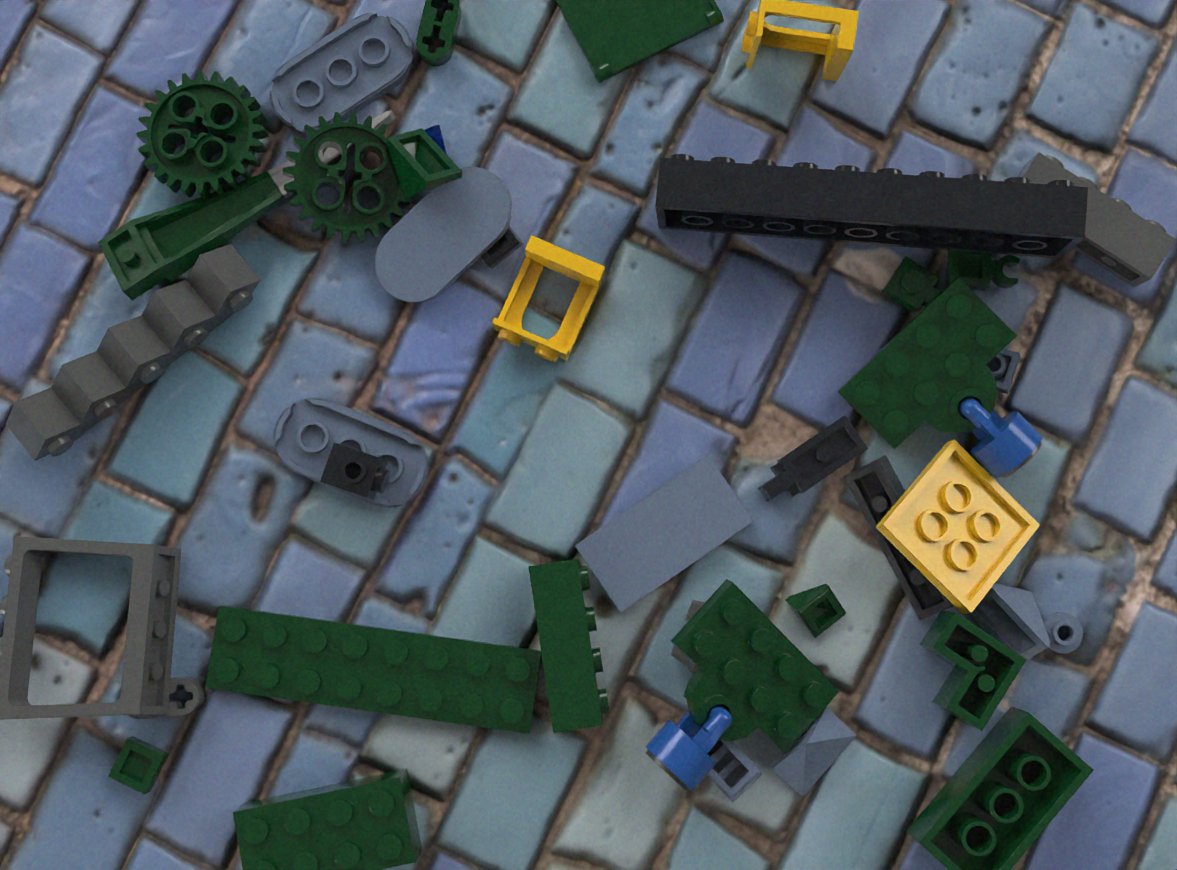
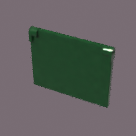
(627, 32)

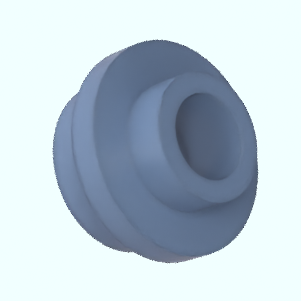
(1075, 632)

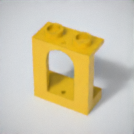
(835, 46)
(541, 255)

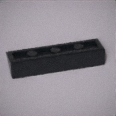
(876, 491)

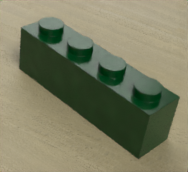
(566, 645)

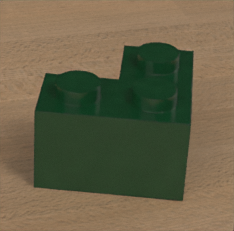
(980, 671)

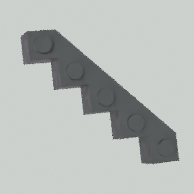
(133, 353)

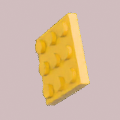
(958, 526)

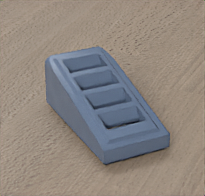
(744, 781)

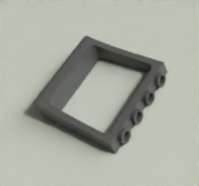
(147, 636)

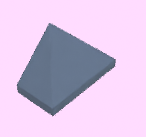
(1012, 619)
(814, 752)

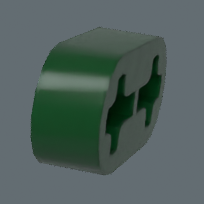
(430, 26)

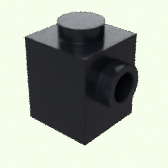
(355, 471)

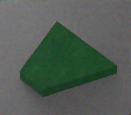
(420, 162)

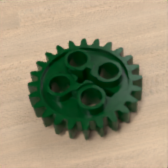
(212, 103)
(312, 174)

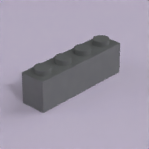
(1113, 232)

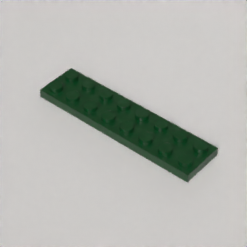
(374, 669)

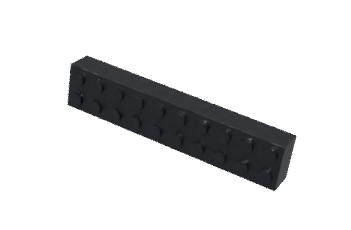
(871, 206)

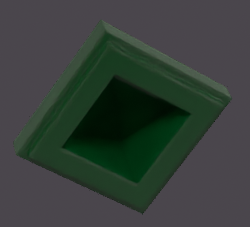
(816, 608)

